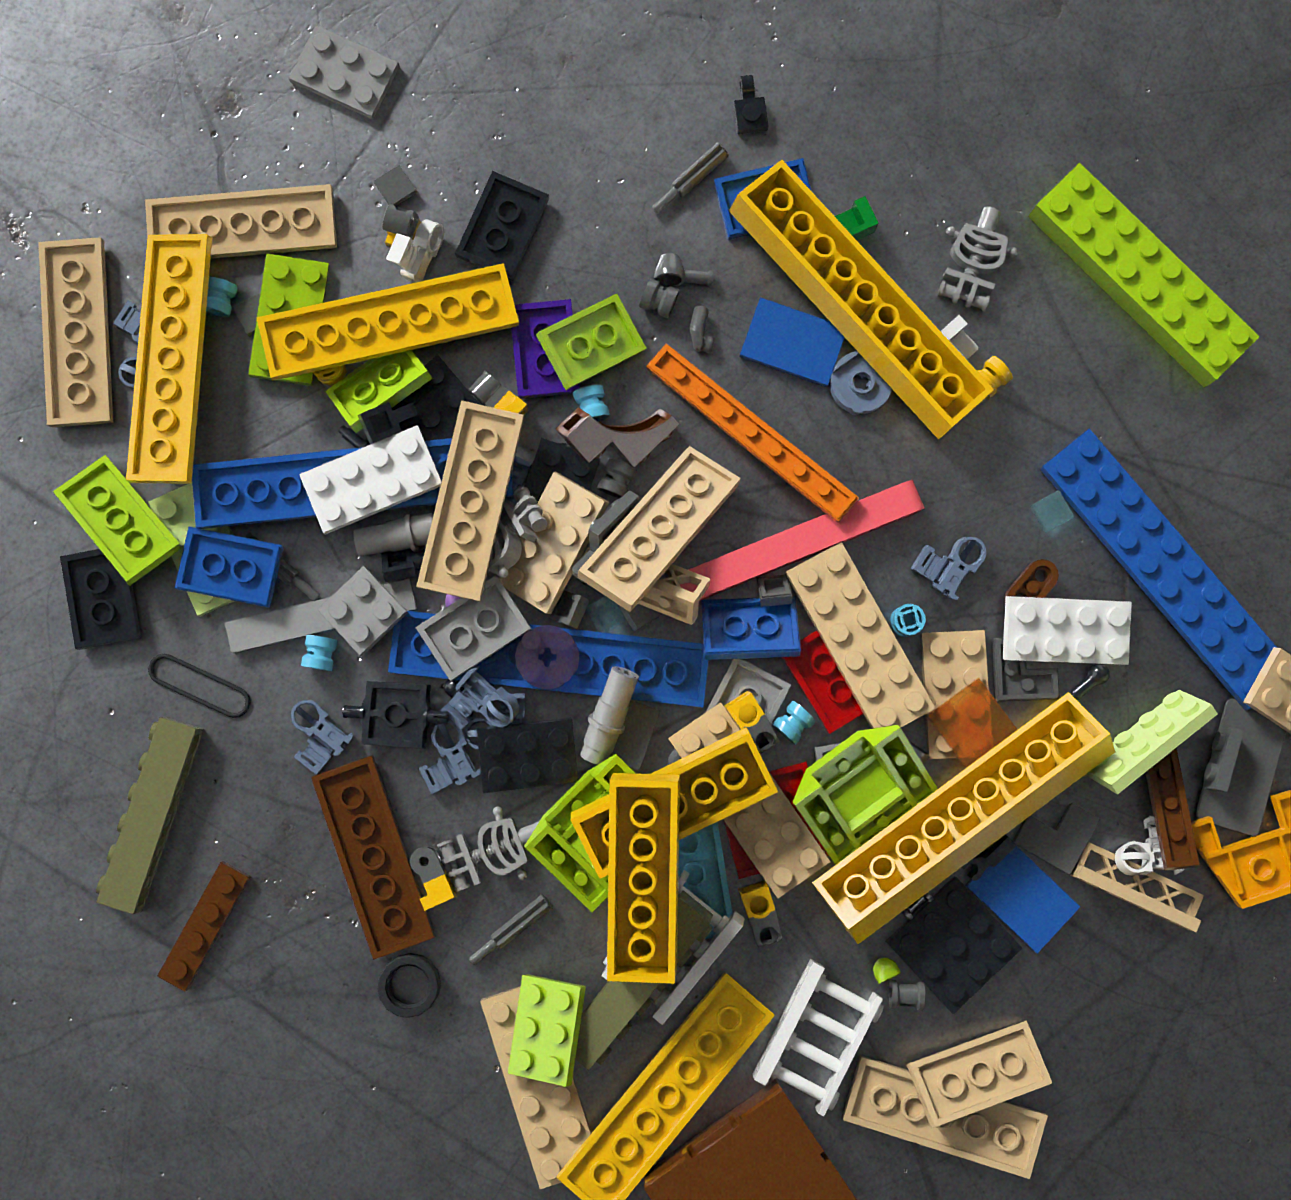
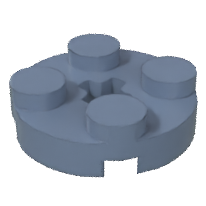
(847, 395)

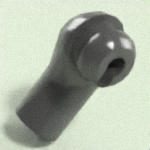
(697, 330)

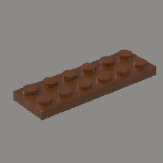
(373, 857)

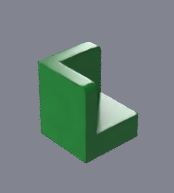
(860, 219)

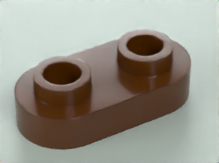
(1029, 586)

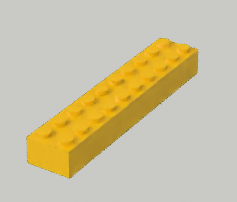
(860, 299)
(964, 817)

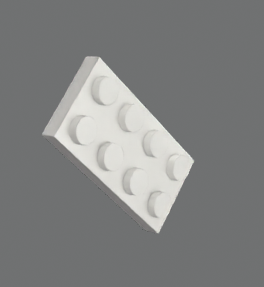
(371, 479)
(1066, 630)

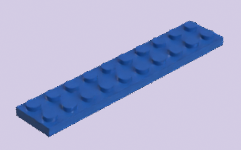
(272, 488)
(1161, 562)
(666, 668)

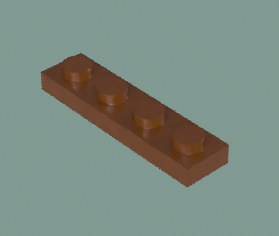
(1172, 814)
(204, 926)

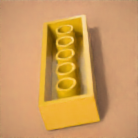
(712, 787)
(643, 878)

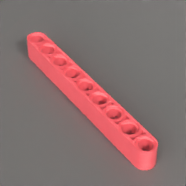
(807, 539)

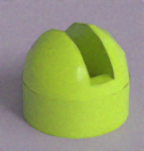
(885, 969)

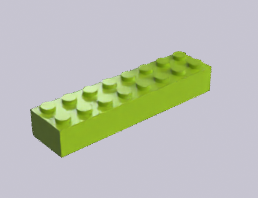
(1143, 276)

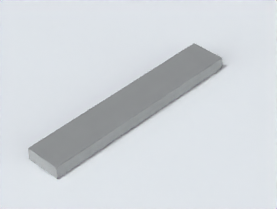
(297, 621)

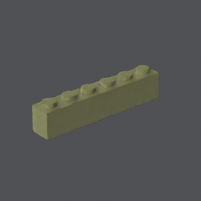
(149, 815)
(618, 1002)

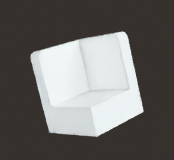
(960, 340)

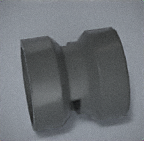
(656, 297)
(616, 478)

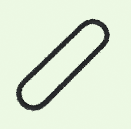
(192, 697)

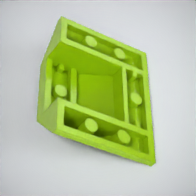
(861, 789)
(558, 844)

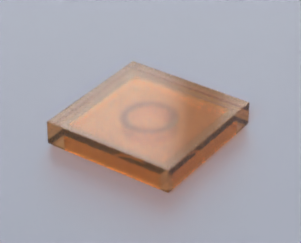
(971, 722)

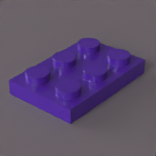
(533, 368)

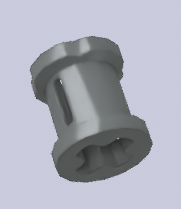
(906, 995)

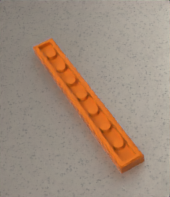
(752, 433)

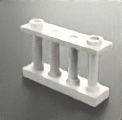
(705, 955)
(785, 1038)

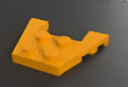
(1253, 867)

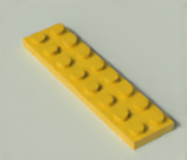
(387, 322)
(169, 359)
(666, 1093)

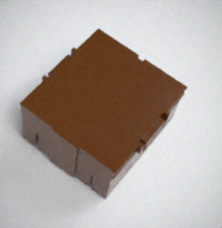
(750, 1155)

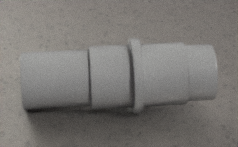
(394, 535)
(609, 715)

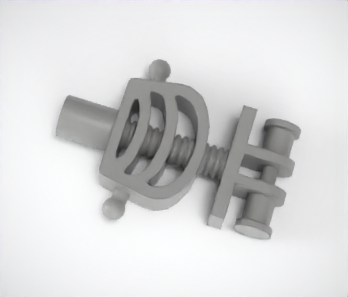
(982, 238)
(525, 519)
(485, 852)

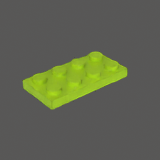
(286, 286)
(117, 520)

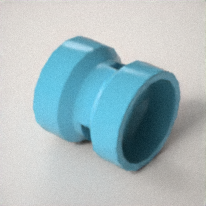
(219, 296)
(591, 401)
(902, 621)
(319, 652)
(794, 722)

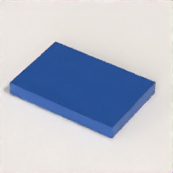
(730, 186)
(792, 342)
(229, 567)
(746, 630)
(1024, 899)

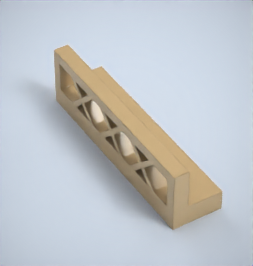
(672, 600)
(1136, 898)

